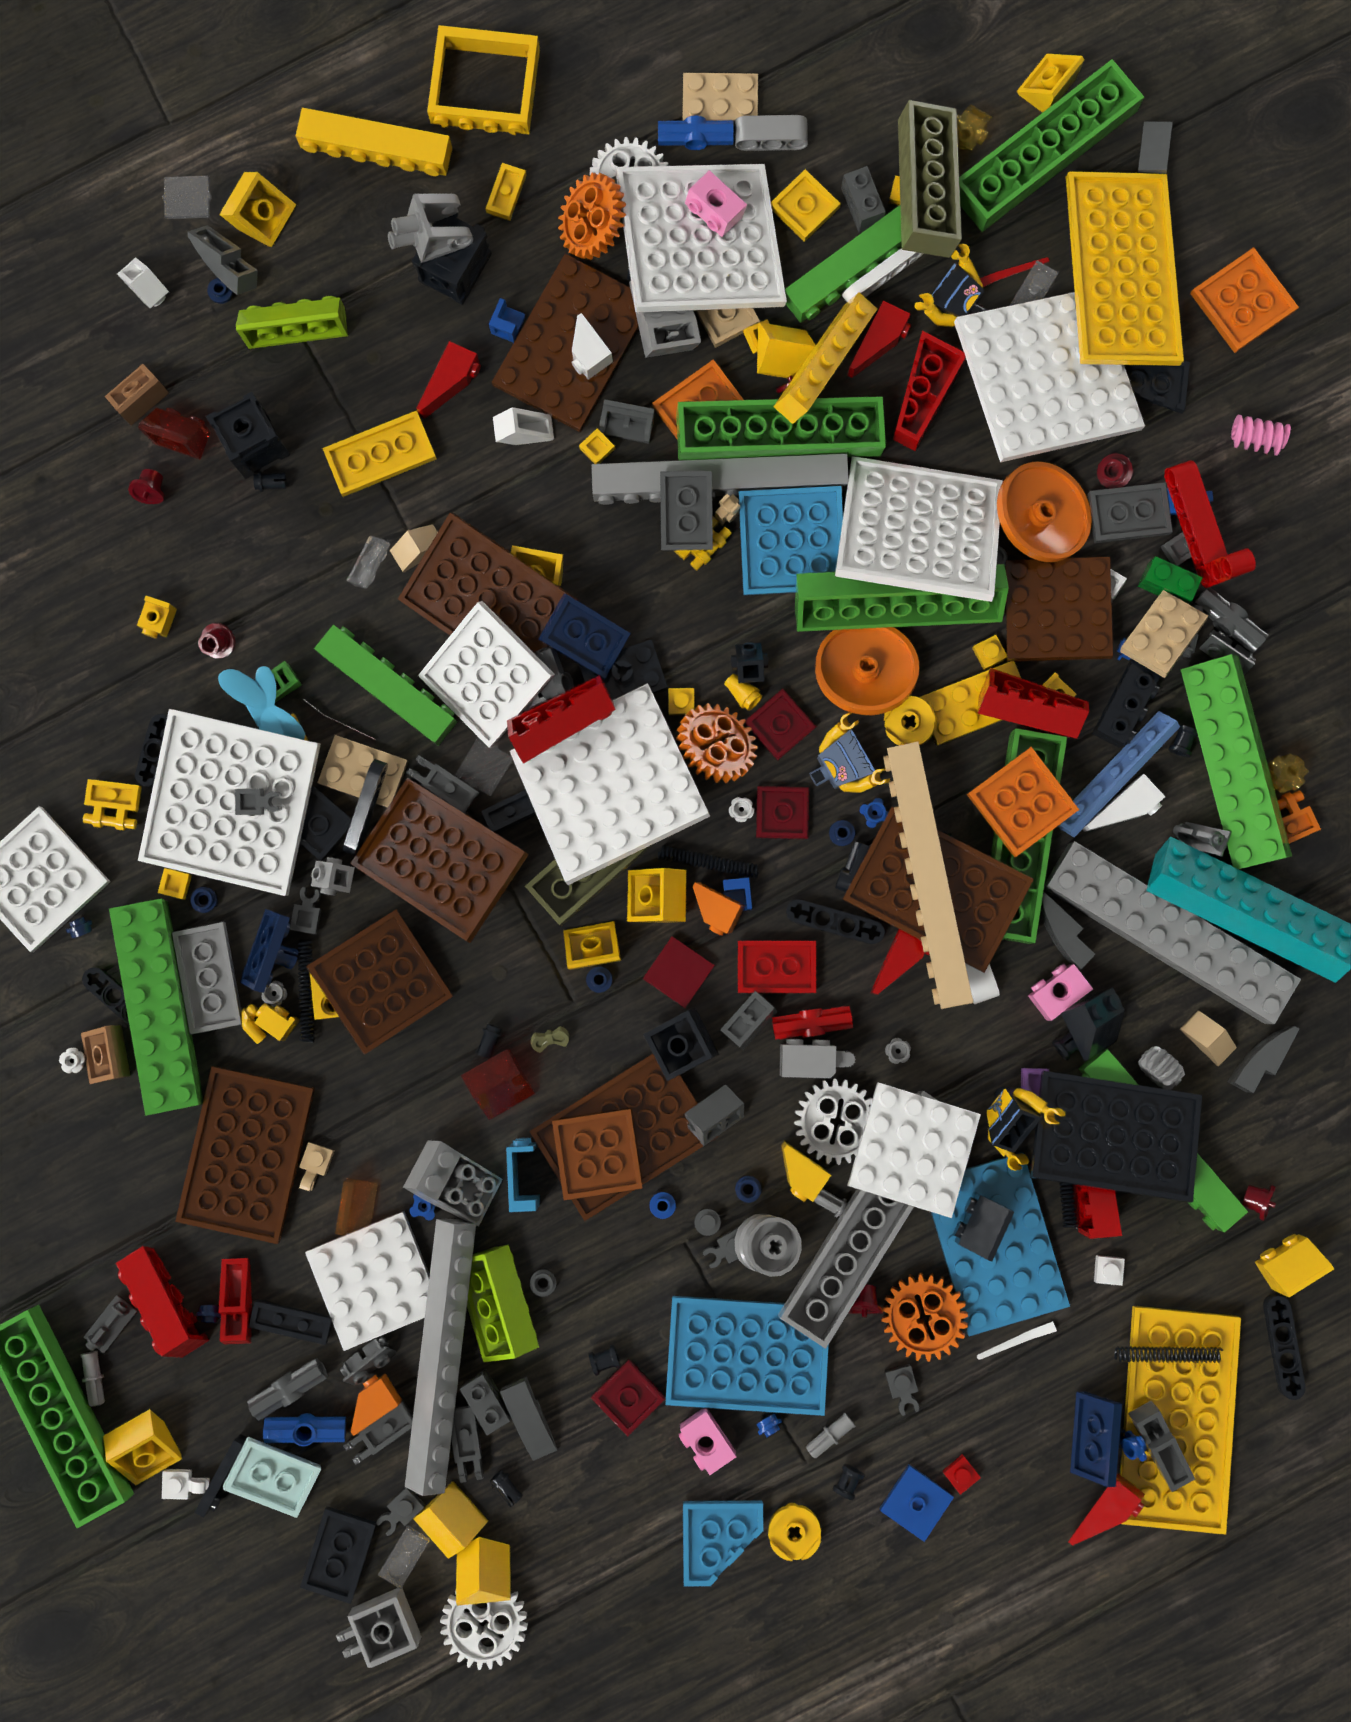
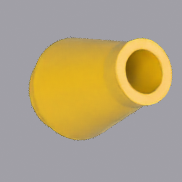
(744, 693)

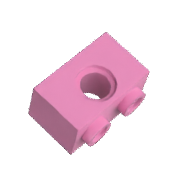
(710, 191)
(1074, 989)
(710, 1457)

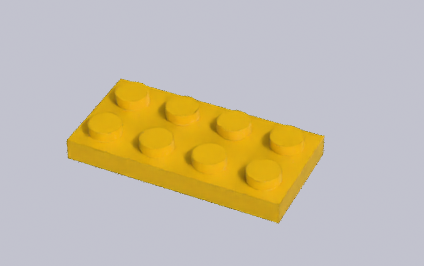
(379, 453)
(958, 706)

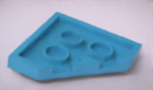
(716, 1536)

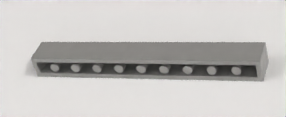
(729, 476)
(440, 1356)

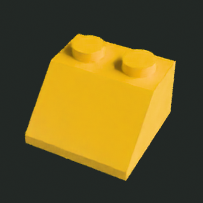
(257, 208)
(656, 895)
(803, 1174)
(1293, 1265)
(141, 1447)

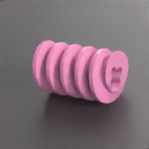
(1260, 434)

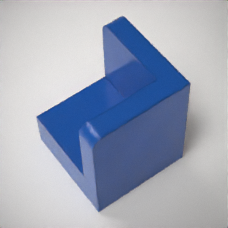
(506, 321)
(738, 890)

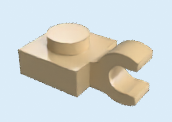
(728, 509)
(315, 1162)

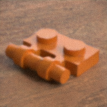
(1299, 822)

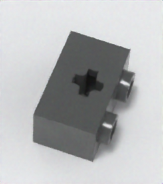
(862, 198)
(485, 1401)

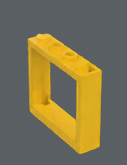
(492, 43)

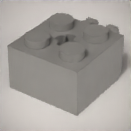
(812, 1060)
(376, 1642)

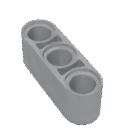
(771, 132)

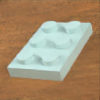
(272, 1477)

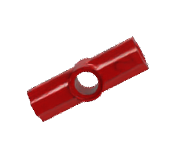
(812, 1022)

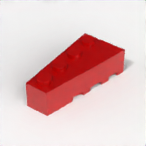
(930, 380)
(1031, 704)
(559, 718)
(1097, 1212)
(159, 1304)

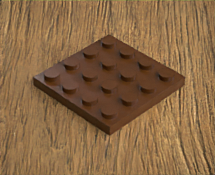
(1059, 609)
(379, 981)

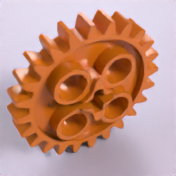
(592, 216)
(721, 759)
(948, 1310)

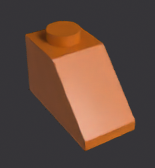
(717, 909)
(374, 1402)

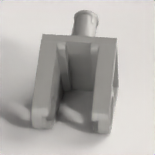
(418, 231)

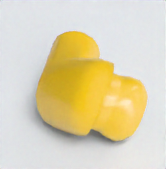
(248, 1025)

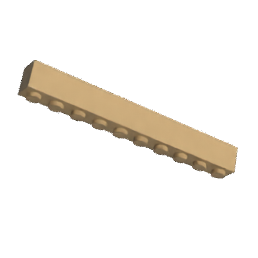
(929, 875)

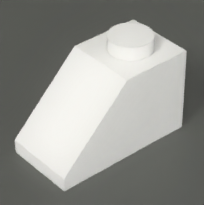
(143, 283)
(589, 350)
(522, 427)

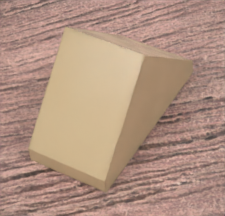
(413, 546)
(1209, 1037)

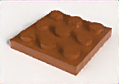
(597, 1154)

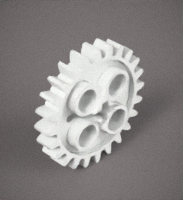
(624, 153)
(813, 1116)
(469, 1643)

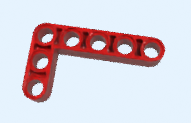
(1202, 529)

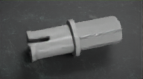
(831, 1202)
(92, 1378)
(830, 1435)

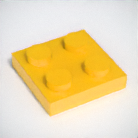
(804, 205)

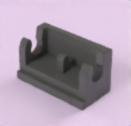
(1155, 147)
(627, 421)
(749, 1020)
(715, 1114)

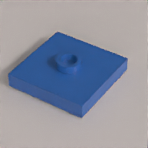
(916, 1502)

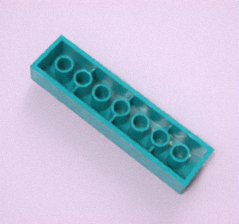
(1251, 909)

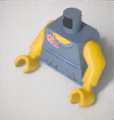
(845, 761)

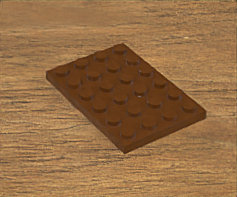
(540, 360)
(472, 568)
(439, 860)
(981, 890)
(657, 1117)
(245, 1155)

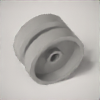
(768, 1244)

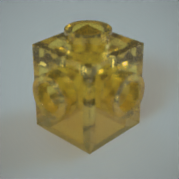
(972, 128)
(1279, 770)

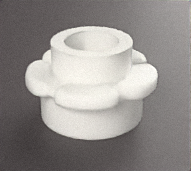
(741, 802)
(79, 1060)

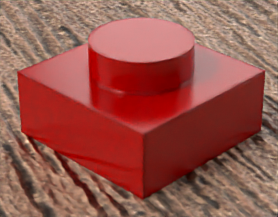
(961, 1474)

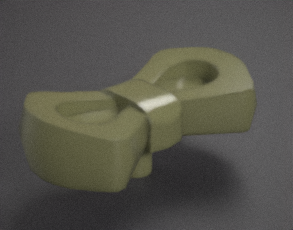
(540, 1041)

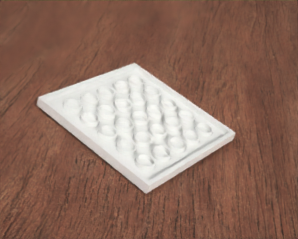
(680, 260)
(1033, 379)
(920, 529)
(612, 788)
(193, 802)

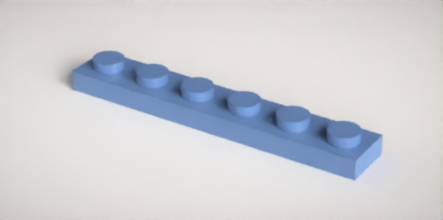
(1119, 771)

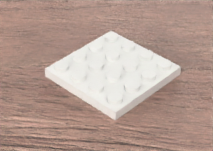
(485, 674)
(43, 879)
(914, 1150)
(372, 1280)

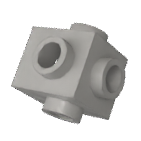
(332, 876)

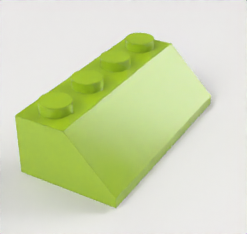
(292, 322)
(499, 1306)

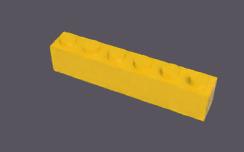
(374, 142)
(825, 358)

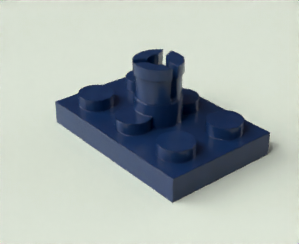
(584, 636)
(268, 951)
(1096, 1438)

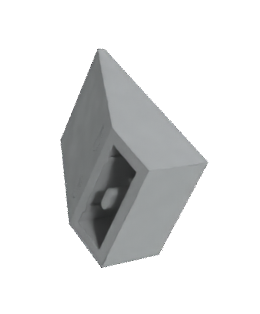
(667, 331)
(452, 1182)

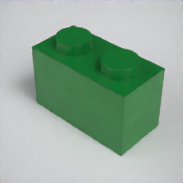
(1165, 576)

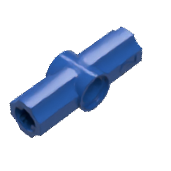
(695, 132)
(287, 1429)

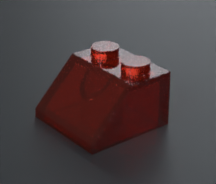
(176, 432)
(498, 1084)

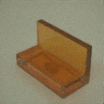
(356, 1206)

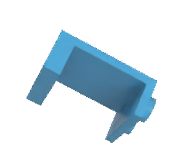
(516, 1202)

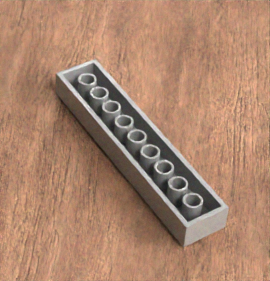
(1171, 934)
(844, 1264)

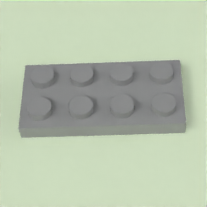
(207, 978)

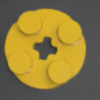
(924, 720)
(795, 1548)

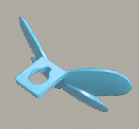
(259, 699)

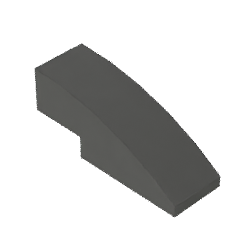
(224, 259)
(1064, 933)
(1262, 1059)
(528, 1418)
(1162, 1445)

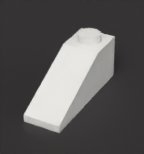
(1133, 802)

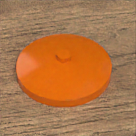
(1044, 512)
(867, 669)

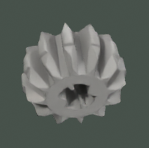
(1161, 1068)

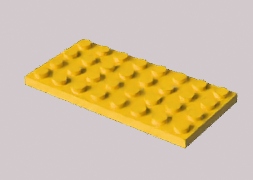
(1124, 269)
(1198, 1410)

